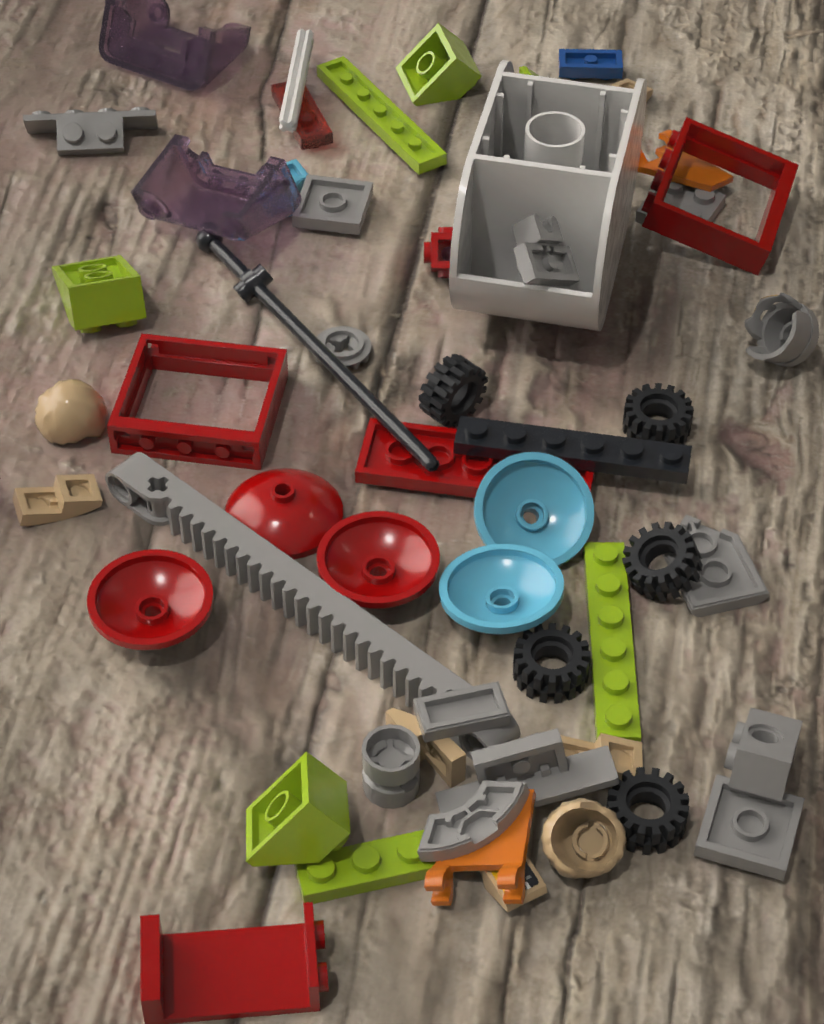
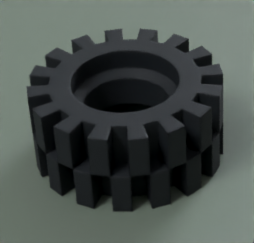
(452, 390)
(661, 403)
(654, 544)
(551, 681)
(653, 790)

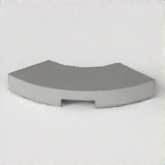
(473, 823)

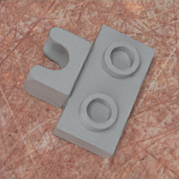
(539, 255)

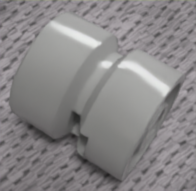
(391, 766)

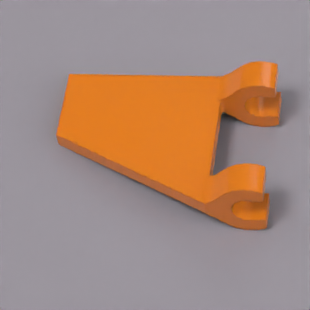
(689, 171)
(504, 854)

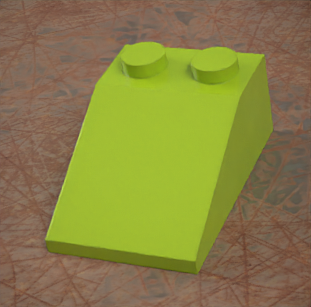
(100, 293)

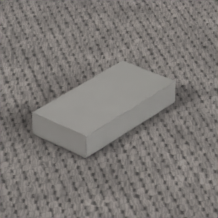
(461, 711)

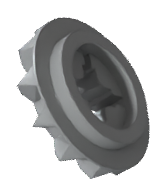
(342, 337)

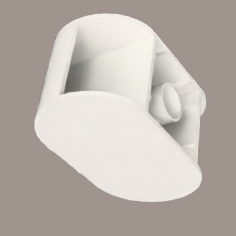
(546, 153)

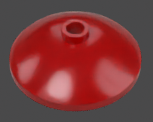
(287, 509)
(378, 559)
(150, 599)

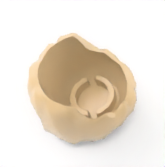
(70, 412)
(583, 839)

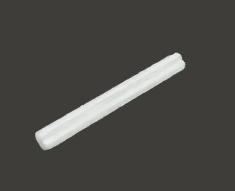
(296, 81)

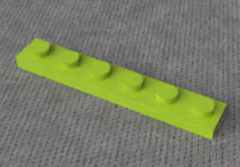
(382, 115)
(611, 641)

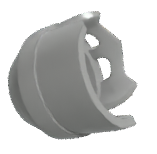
(785, 332)

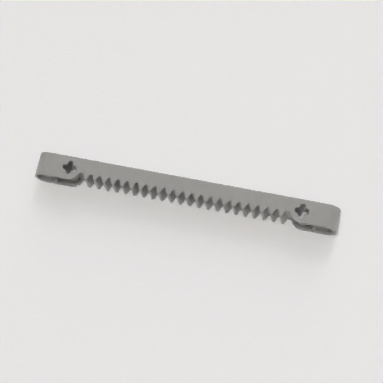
(166, 500)

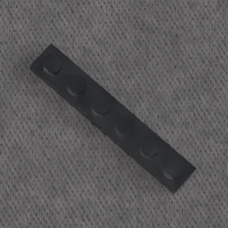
(580, 449)

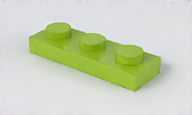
(363, 868)

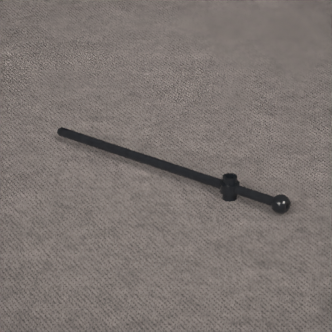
(254, 284)

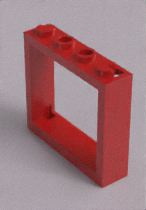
(734, 157)
(190, 441)

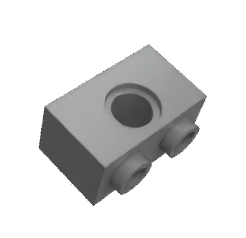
(763, 753)

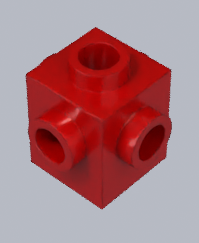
(433, 250)

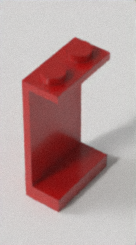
(231, 971)

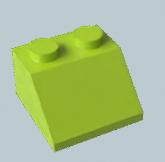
(438, 68)
(298, 816)

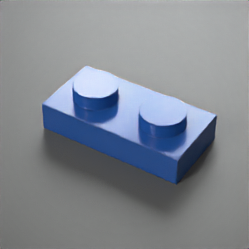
(590, 64)

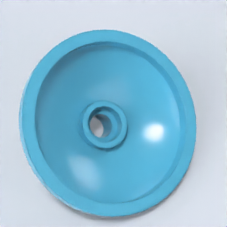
(540, 486)
(501, 589)

